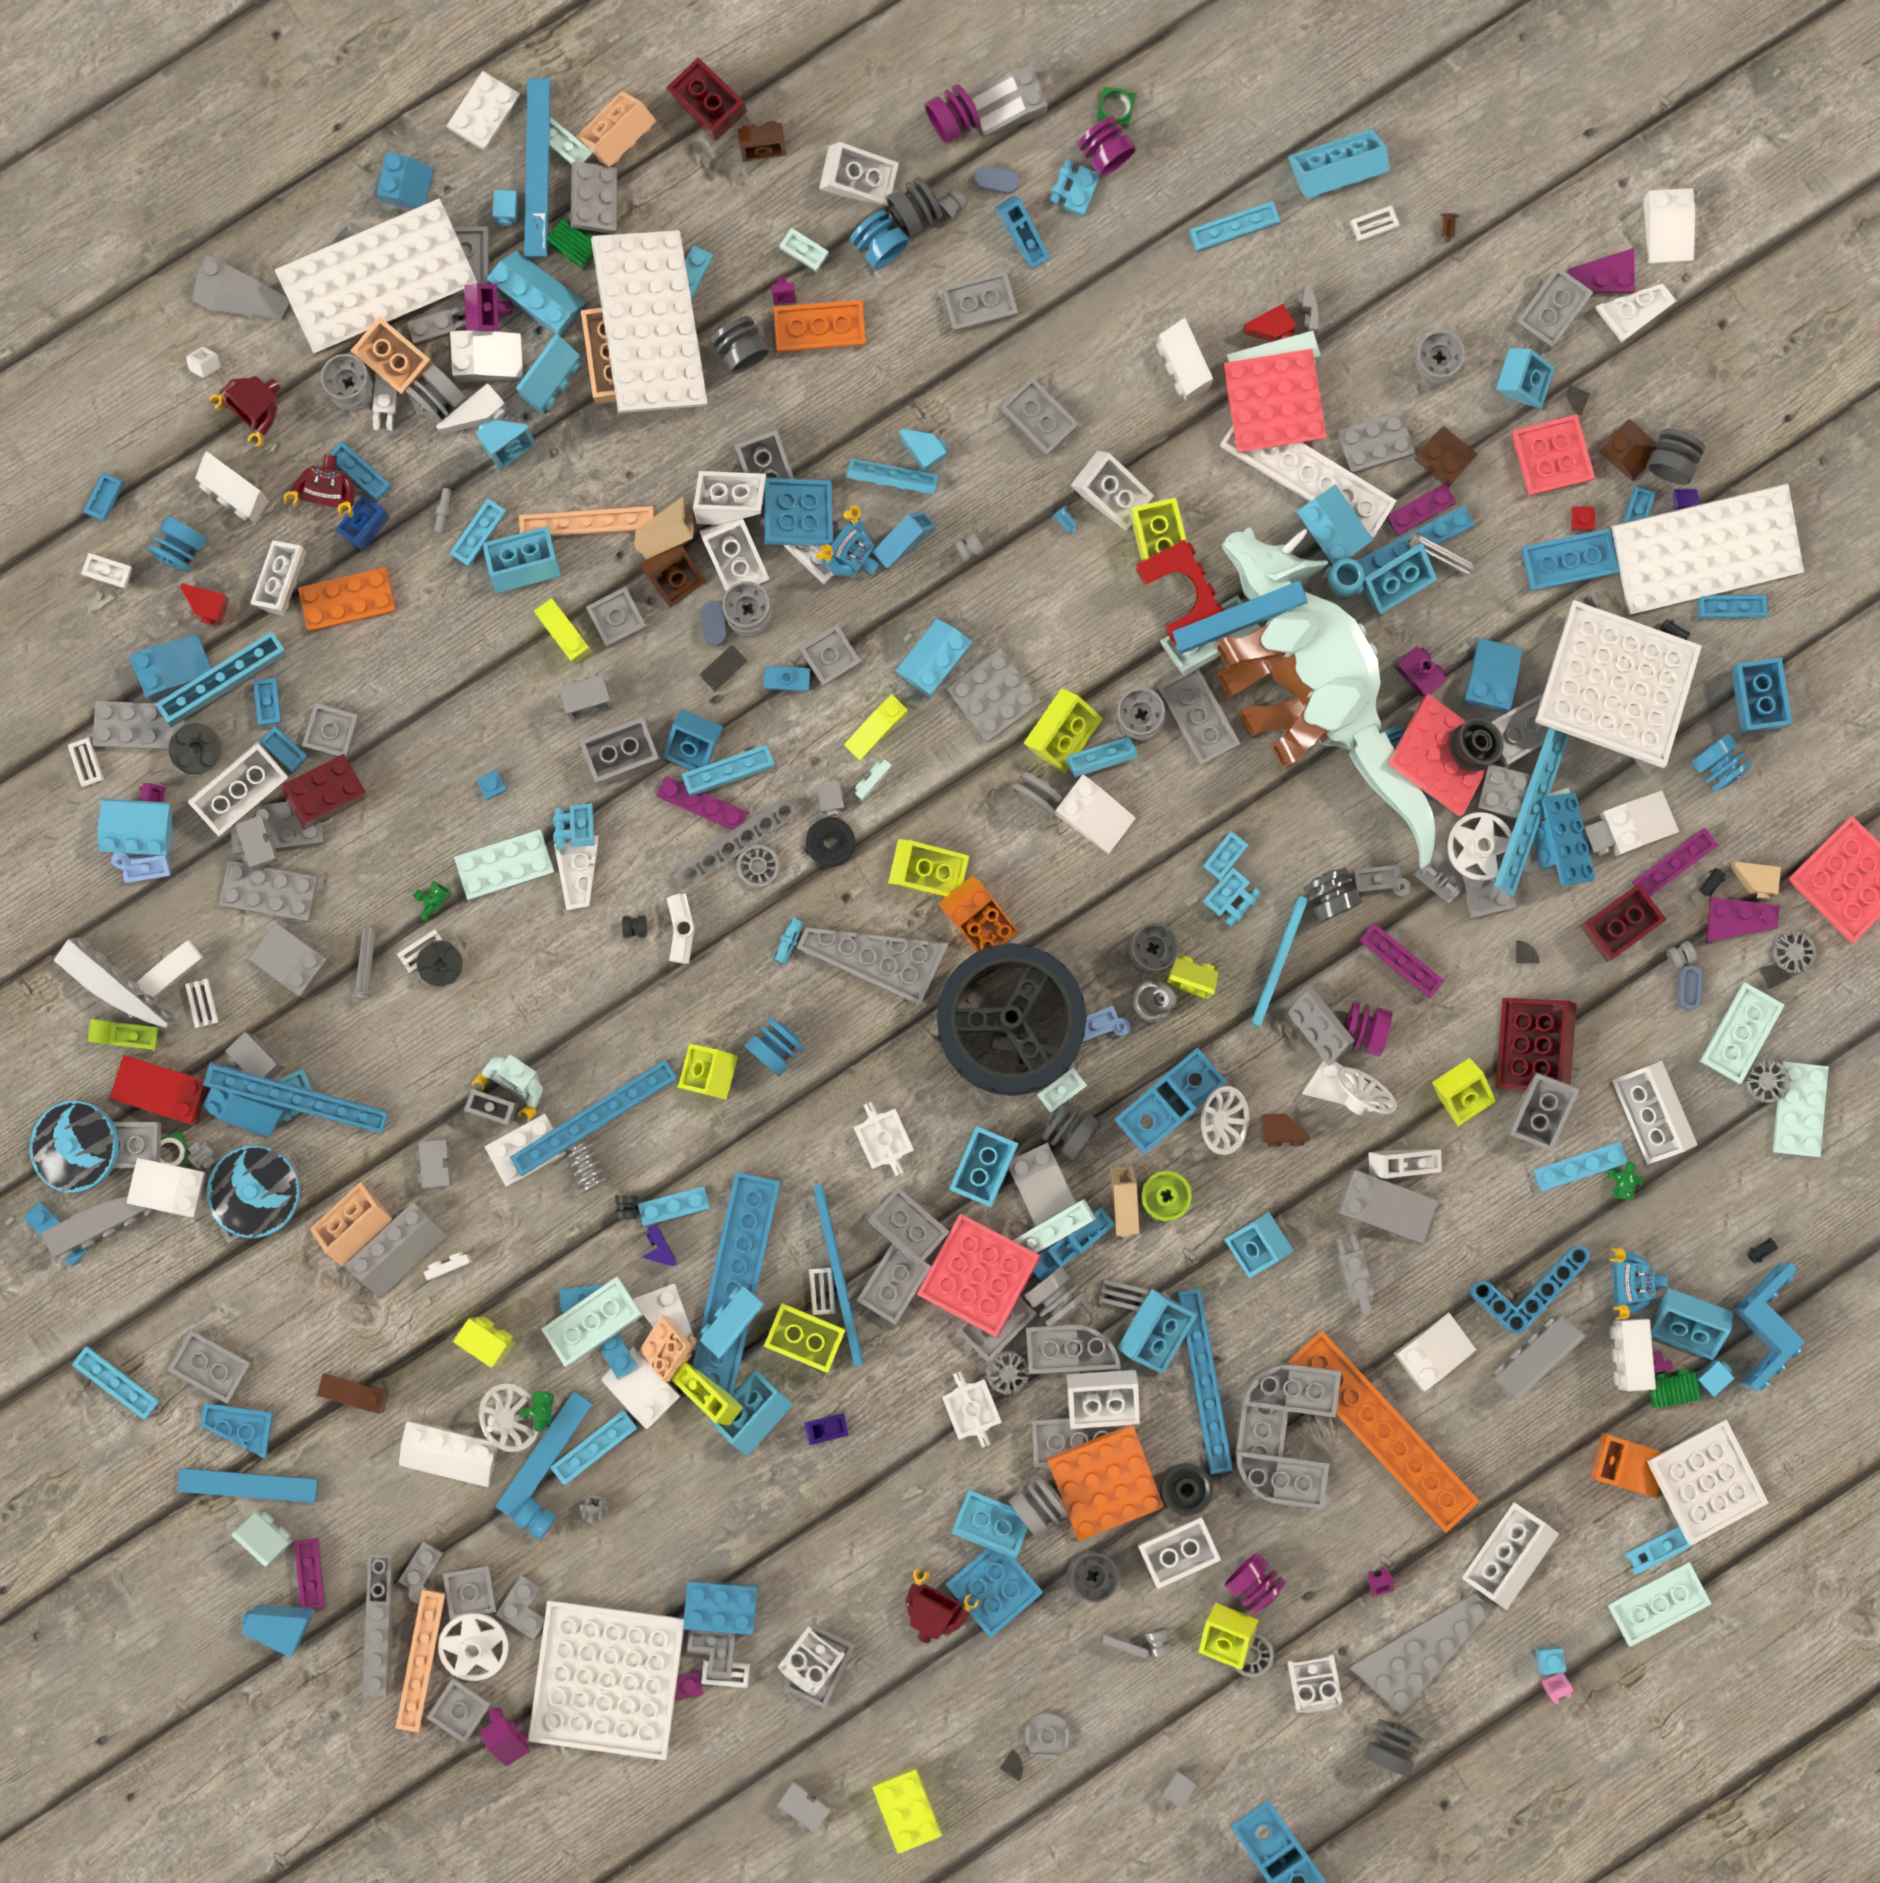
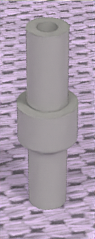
(442, 510)

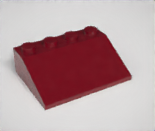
(1534, 1039)

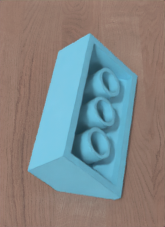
(1340, 163)
(536, 293)

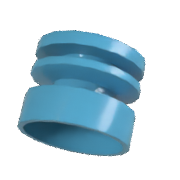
(879, 239)
(177, 544)
(1721, 762)
(774, 1046)

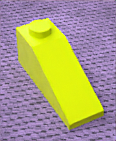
(562, 631)
(876, 727)
(707, 1395)

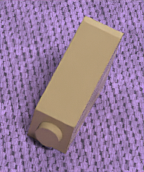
(666, 529)
(1124, 1200)

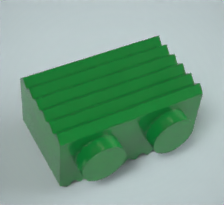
(572, 244)
(1674, 1389)

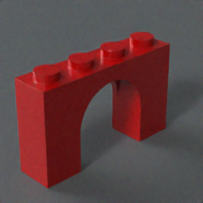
(1180, 559)

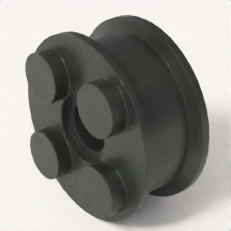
(205, 738)
(1472, 755)
(1201, 1493)

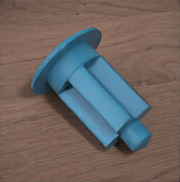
(1065, 520)
(1394, 733)

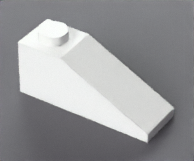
(478, 409)
(1404, 1162)

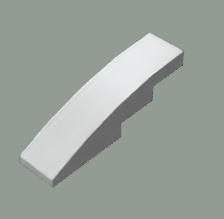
(169, 970)

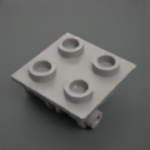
(1441, 875)

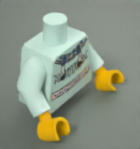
(515, 1078)

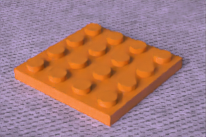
(1105, 1482)

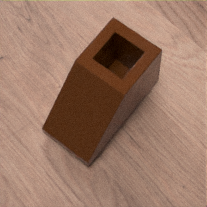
(1281, 1128)

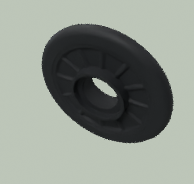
(830, 856)

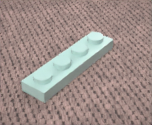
(1056, 1227)

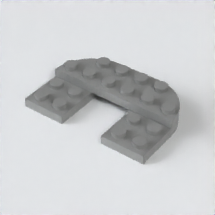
(1066, 1350)
(1263, 1432)

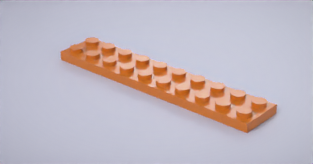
(1390, 1437)

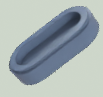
(996, 179)
(713, 623)
(1690, 987)

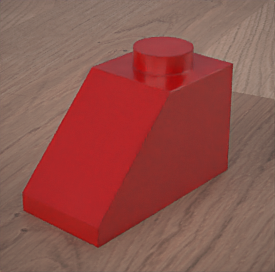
(1271, 325)
(206, 604)

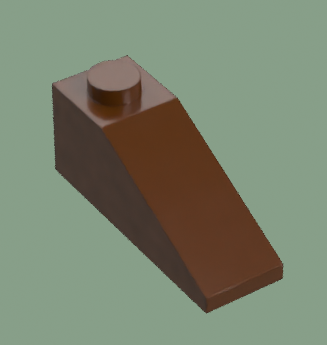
(353, 1393)

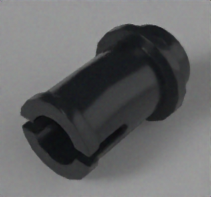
(1673, 629)
(1712, 882)
(1762, 1250)

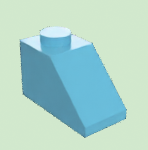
(924, 447)

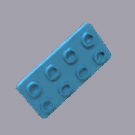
(1563, 841)

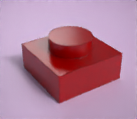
(1583, 518)

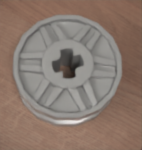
(1036, 793)

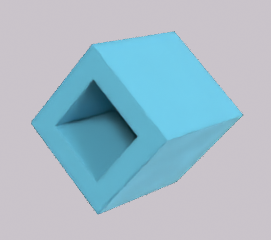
(505, 207)
(1715, 1377)
(1550, 1660)

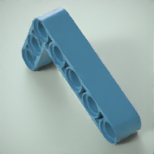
(1535, 1293)

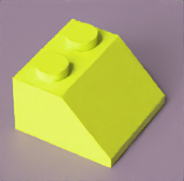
(707, 1071)
(1464, 1091)
(1228, 1636)

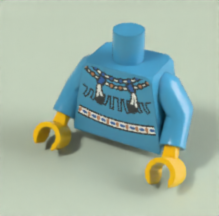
(850, 548)
(1633, 1282)

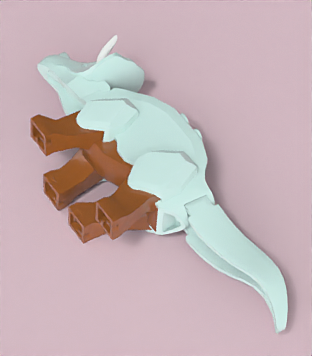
(1329, 670)

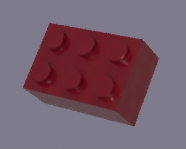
(323, 791)
(1623, 922)

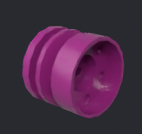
(956, 112)
(1104, 143)
(1368, 1029)
(1258, 1587)

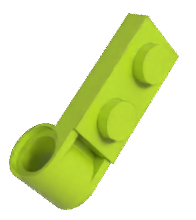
(123, 1034)

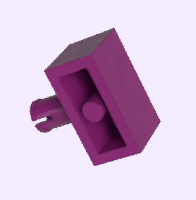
(483, 307)
(1421, 671)
(504, 1738)

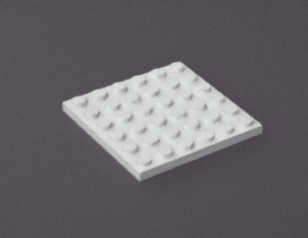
(1618, 684)
(606, 1680)

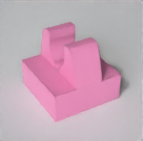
(1557, 1687)

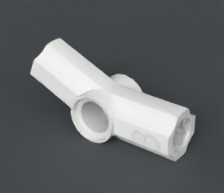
(680, 914)

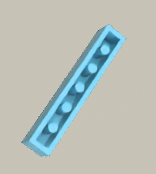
(221, 679)

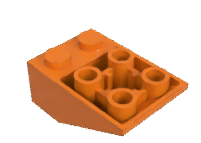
(977, 915)
(1625, 1465)

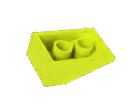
(927, 868)
(1193, 977)

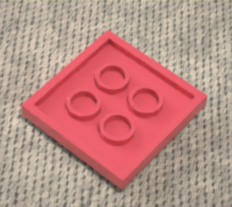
(1552, 455)

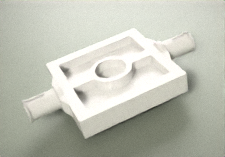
(883, 1138)
(971, 1409)

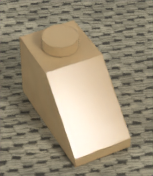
(1758, 878)

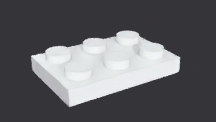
(483, 111)
(511, 1143)

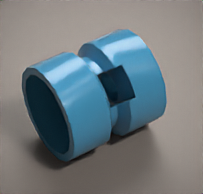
(535, 1519)

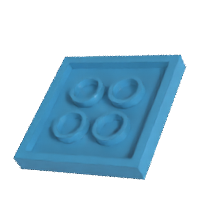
(798, 512)
(999, 1585)

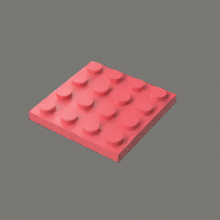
(1274, 400)
(1427, 760)
(1844, 879)
(978, 1275)

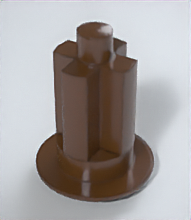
(1449, 223)

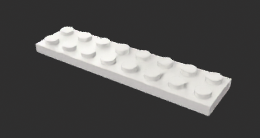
(1312, 474)

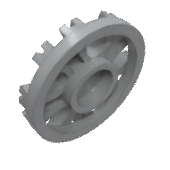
(758, 866)
(1794, 952)
(1768, 1081)
(1007, 1372)
(1254, 1657)

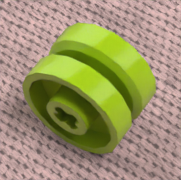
(1179, 1196)

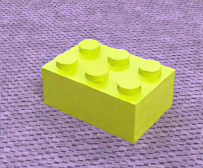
(1157, 526)
(804, 1337)
(485, 1341)
(906, 1809)

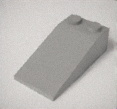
(1041, 1184)
(1387, 1206)

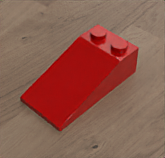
(159, 1090)

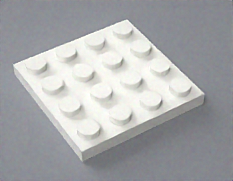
(1707, 1482)

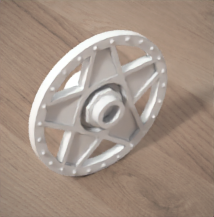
(1478, 845)
(473, 1646)

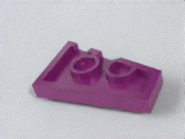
(1608, 274)
(1736, 918)

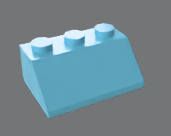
(549, 374)
(505, 441)
(1334, 525)
(521, 559)
(1398, 579)
(934, 657)
(135, 827)
(983, 1166)
(731, 1321)
(1691, 1324)
(1157, 1331)
(761, 1411)

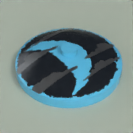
(74, 1146)
(253, 1191)

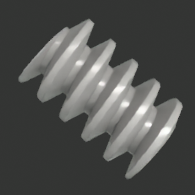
(585, 1166)

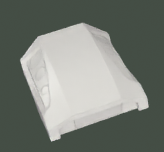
(810, 1662)
(1315, 1684)

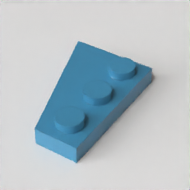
(240, 1425)

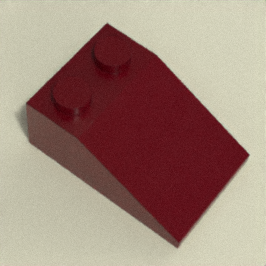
(707, 99)

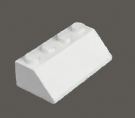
(237, 788)
(1654, 1112)
(447, 1453)
(1510, 1556)

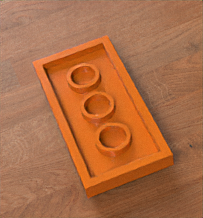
(819, 326)
(347, 599)

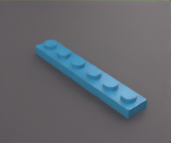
(1436, 532)

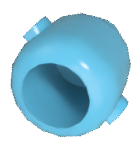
(1345, 577)

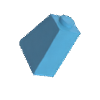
(903, 539)
(277, 1626)

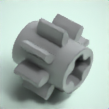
(201, 1155)
(594, 1509)

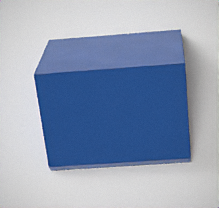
(364, 524)

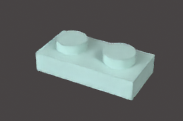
(803, 249)
(878, 772)
(1061, 1090)

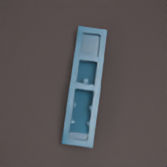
(1068, 1247)

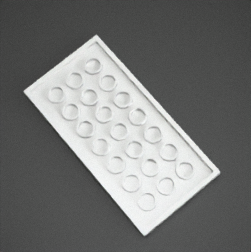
(376, 275)
(649, 321)
(1707, 548)

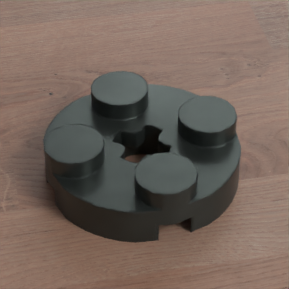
(445, 975)

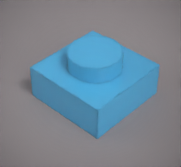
(491, 785)

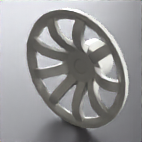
(1359, 1099)
(1218, 1120)
(504, 1419)

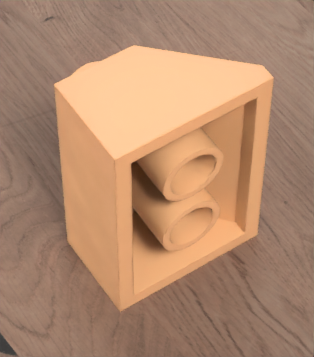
(616, 128)
(391, 356)
(351, 1224)

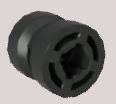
(634, 926)
(625, 1201)

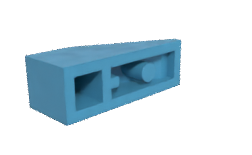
(1022, 231)

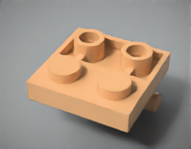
(667, 1348)

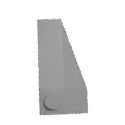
(229, 290)

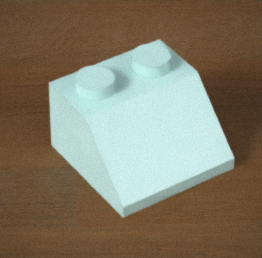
(263, 1538)

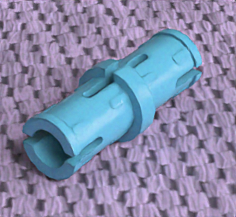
(788, 941)

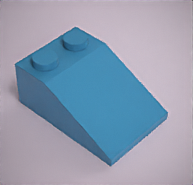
(169, 666)
(1492, 676)
(243, 1111)

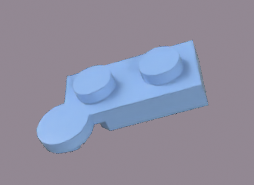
(141, 867)
(1104, 1022)

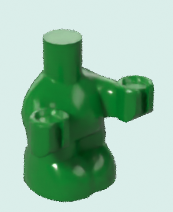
(433, 900)
(1625, 1182)
(540, 1410)

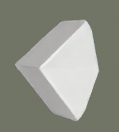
(203, 362)

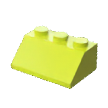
(1063, 729)

